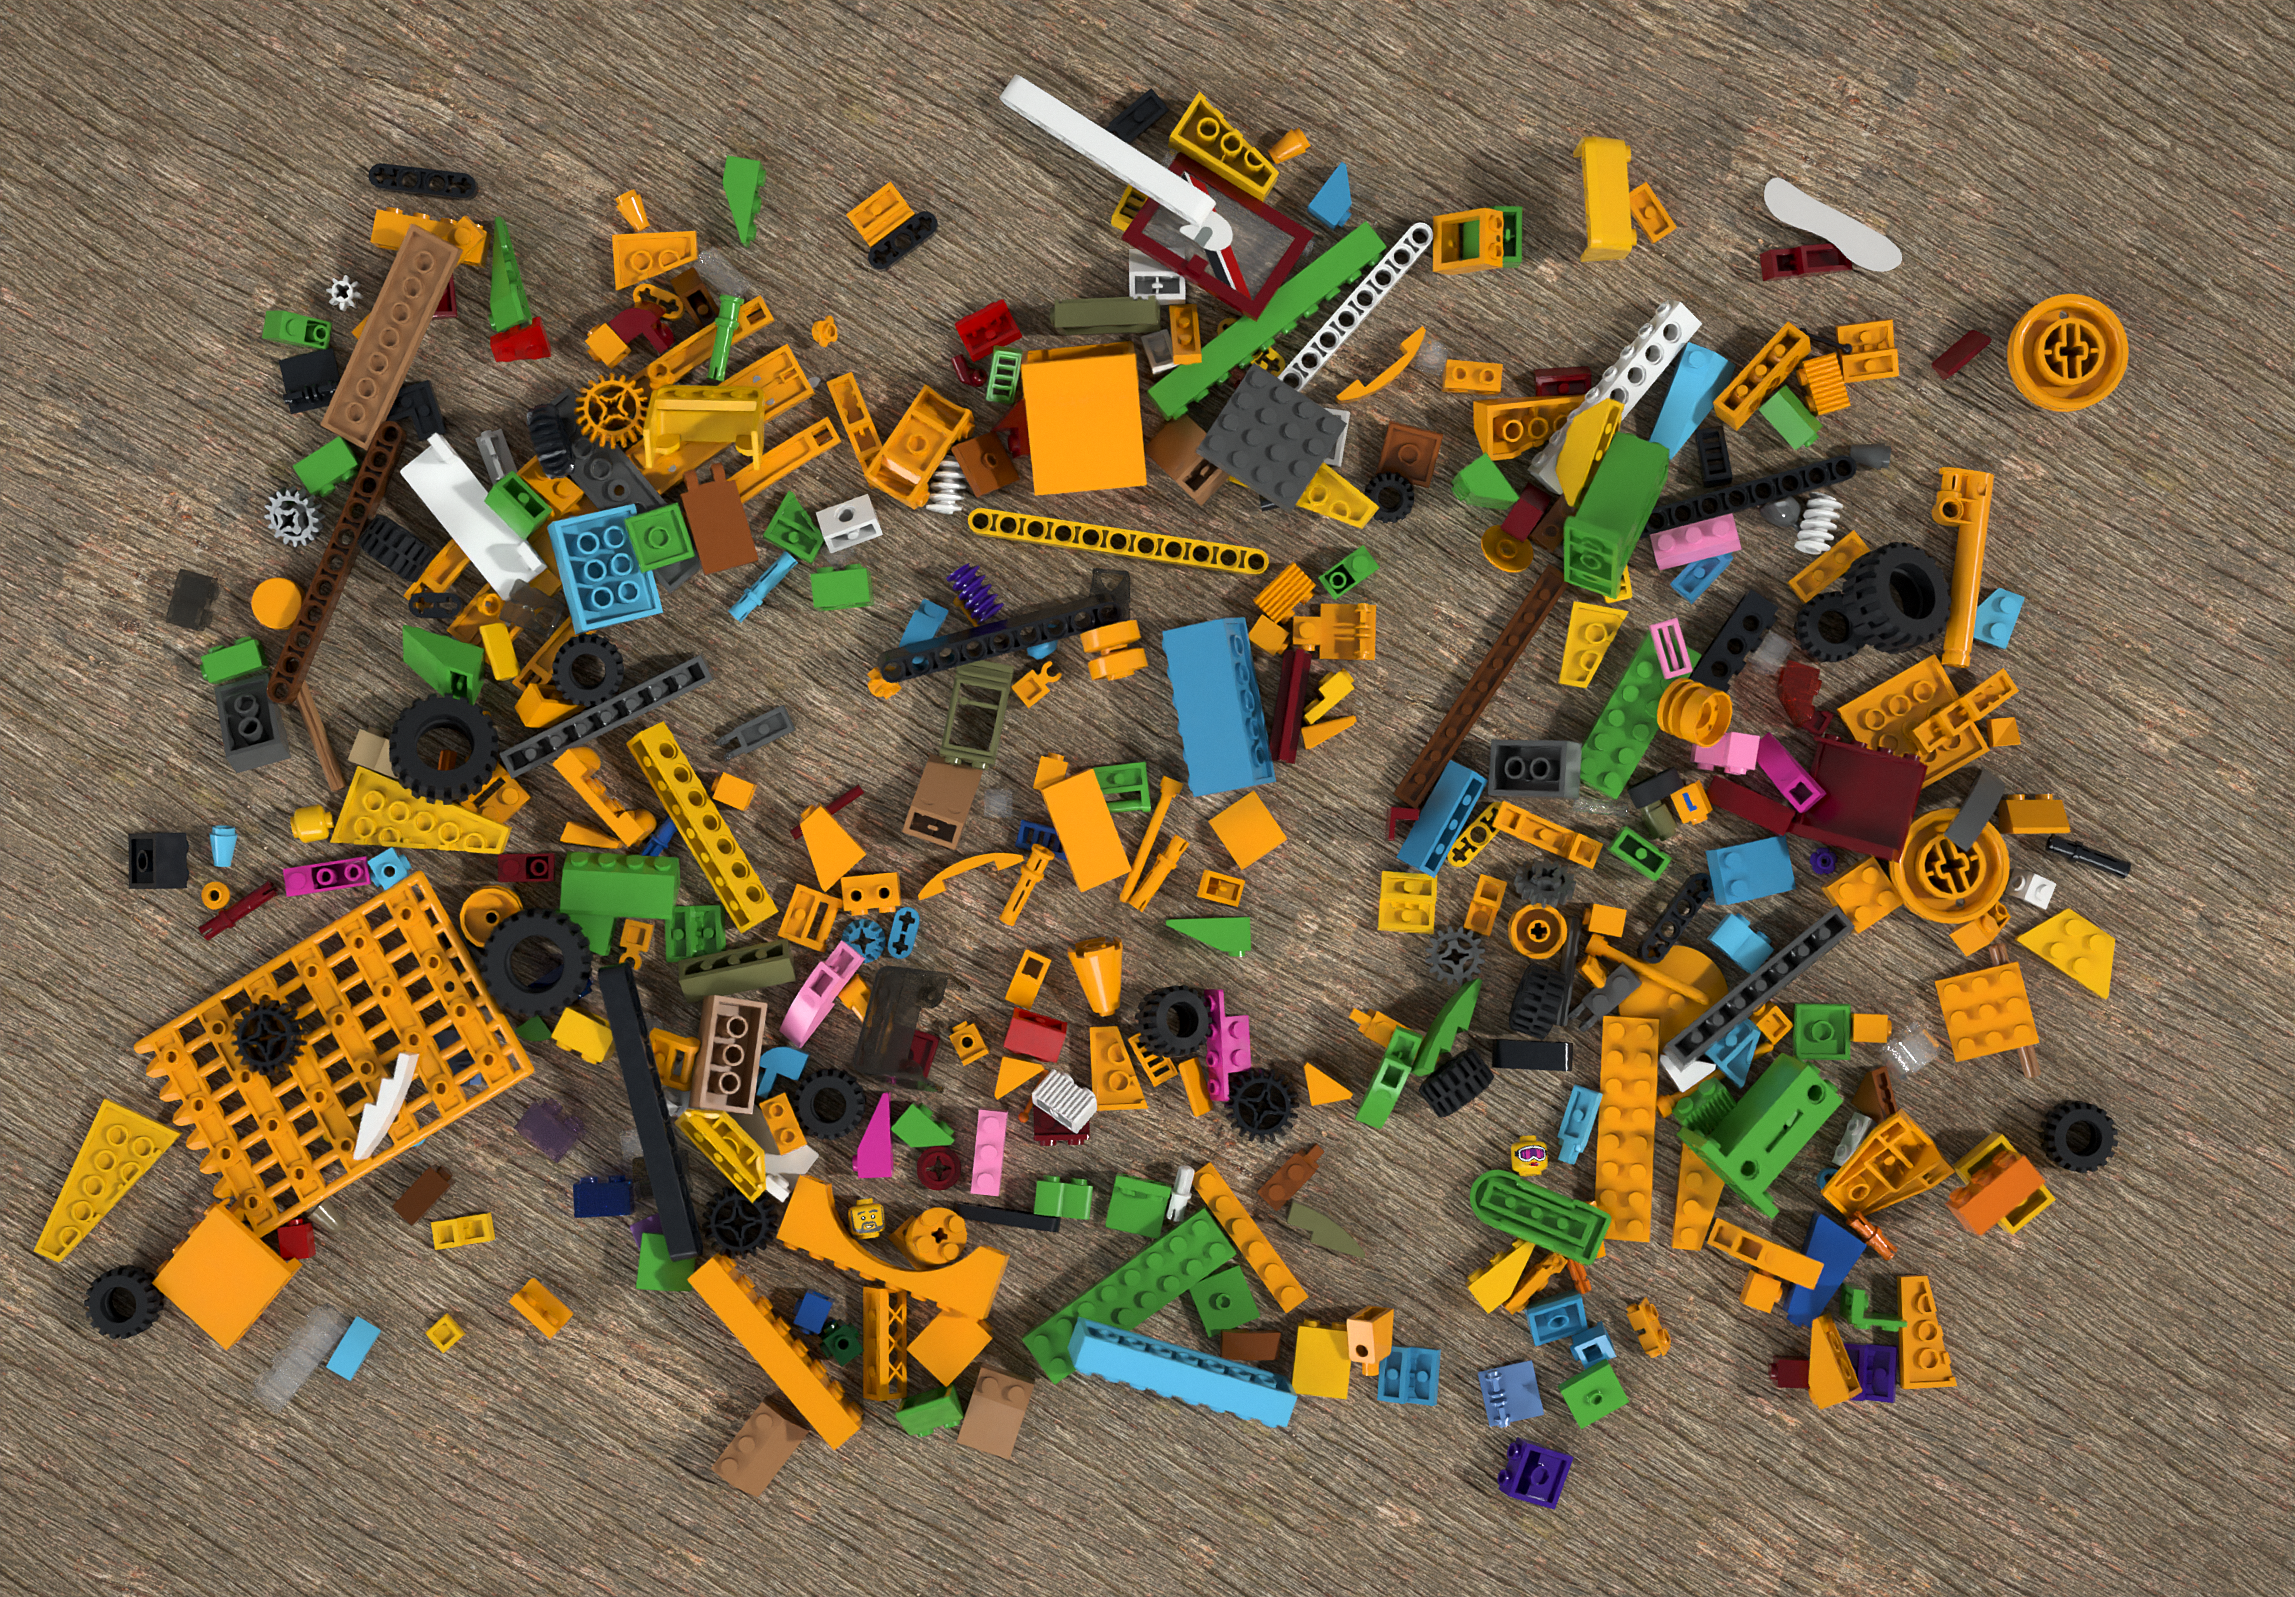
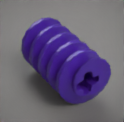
(975, 592)

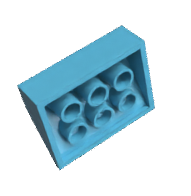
(602, 570)

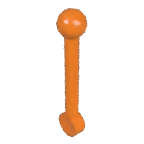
(1023, 1116)

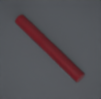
(834, 806)

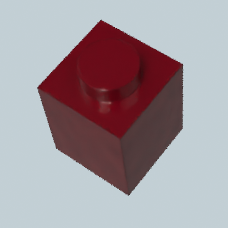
(1789, 1371)

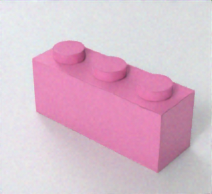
(1695, 542)
(989, 1151)

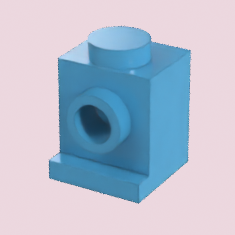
(1592, 1346)

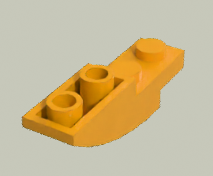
(1765, 1254)

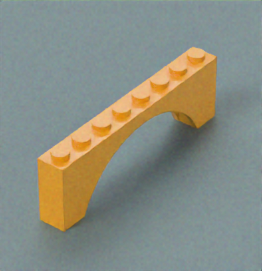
(817, 1227)

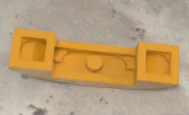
(1357, 391)
(1547, 835)
(938, 885)

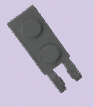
(758, 732)
(1601, 1001)

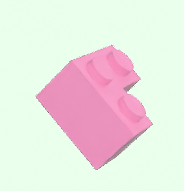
(1733, 752)

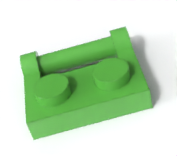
(1125, 779)

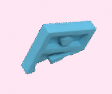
(1997, 617)
(1735, 1052)

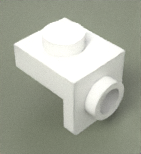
(2030, 888)

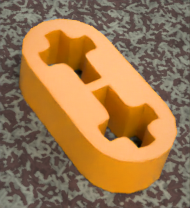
(661, 295)

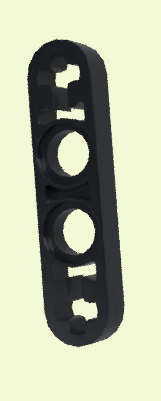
(424, 178)
(1672, 915)
(1006, 1216)

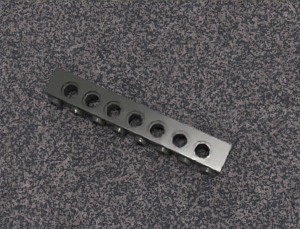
(607, 716)
(1758, 988)

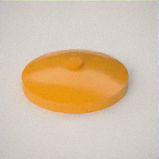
(1672, 1007)

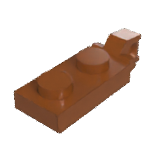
(1290, 1177)

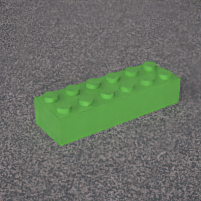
(1628, 719)

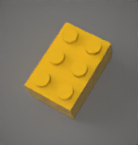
(1981, 1158)

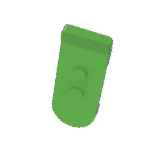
(1539, 1215)

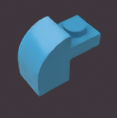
(923, 625)
(780, 1060)

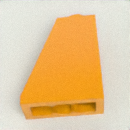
(829, 845)

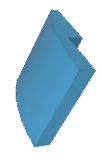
(1409, 1375)

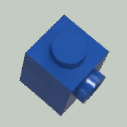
(812, 1311)

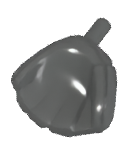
(1782, 513)

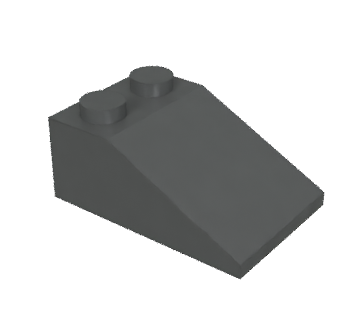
(251, 724)

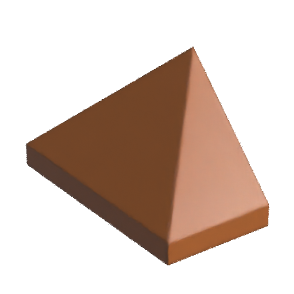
(1876, 1095)

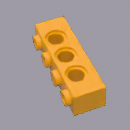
(1762, 376)

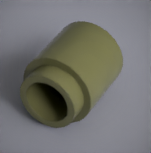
(1659, 820)

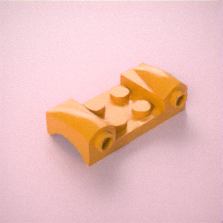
(919, 447)
(577, 767)

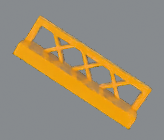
(879, 1343)

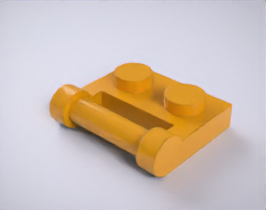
(504, 801)
(802, 913)
(665, 1051)

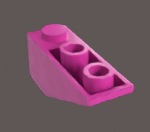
(1788, 774)
(326, 876)

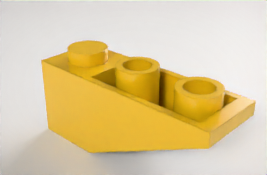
(1498, 1280)

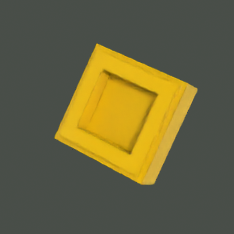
(445, 1333)

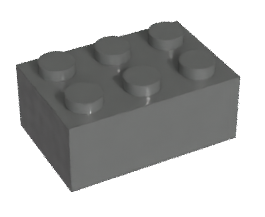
(1535, 769)

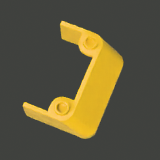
(1606, 198)
(705, 415)

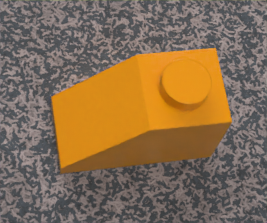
(545, 706)

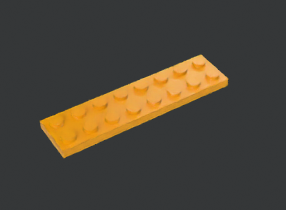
(1627, 1125)

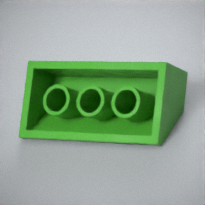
(620, 885)

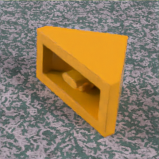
(1220, 888)
(1014, 1073)
(1323, 1088)

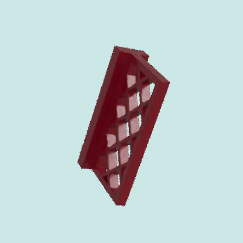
(1289, 705)

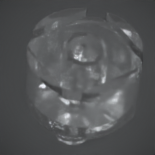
(1911, 1051)

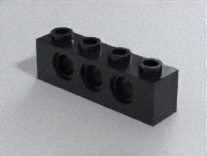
(1764, 616)

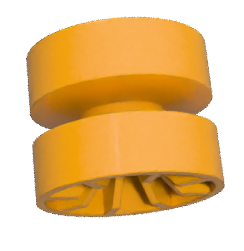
(1115, 658)

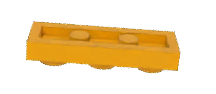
(1185, 334)
(1828, 567)

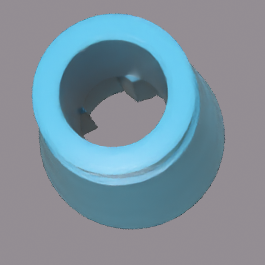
(223, 844)

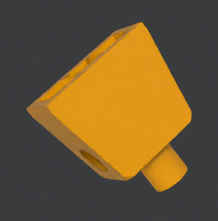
(1370, 1337)

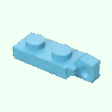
(1577, 1122)

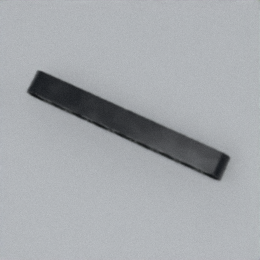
(986, 633)

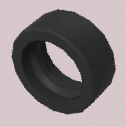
(1655, 787)

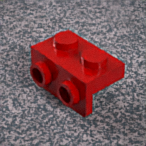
(988, 328)

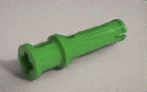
(726, 325)

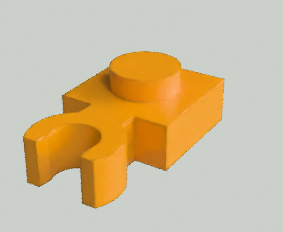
(1033, 686)
(636, 938)

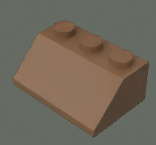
(760, 1448)

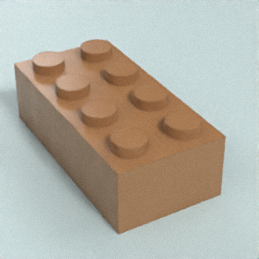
(728, 1055)

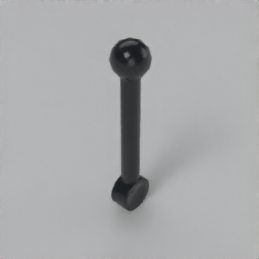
(1846, 348)

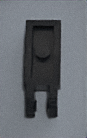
(1138, 117)

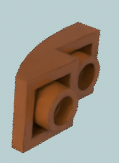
(1250, 1345)

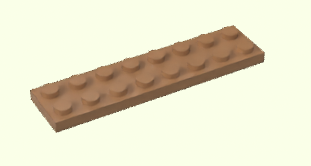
(391, 336)

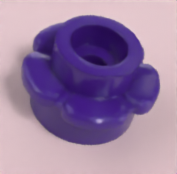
(1823, 853)

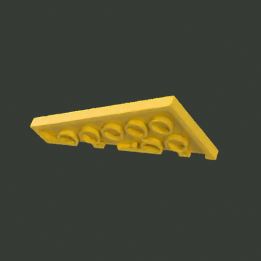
(110, 1162)

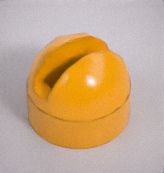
(489, 597)

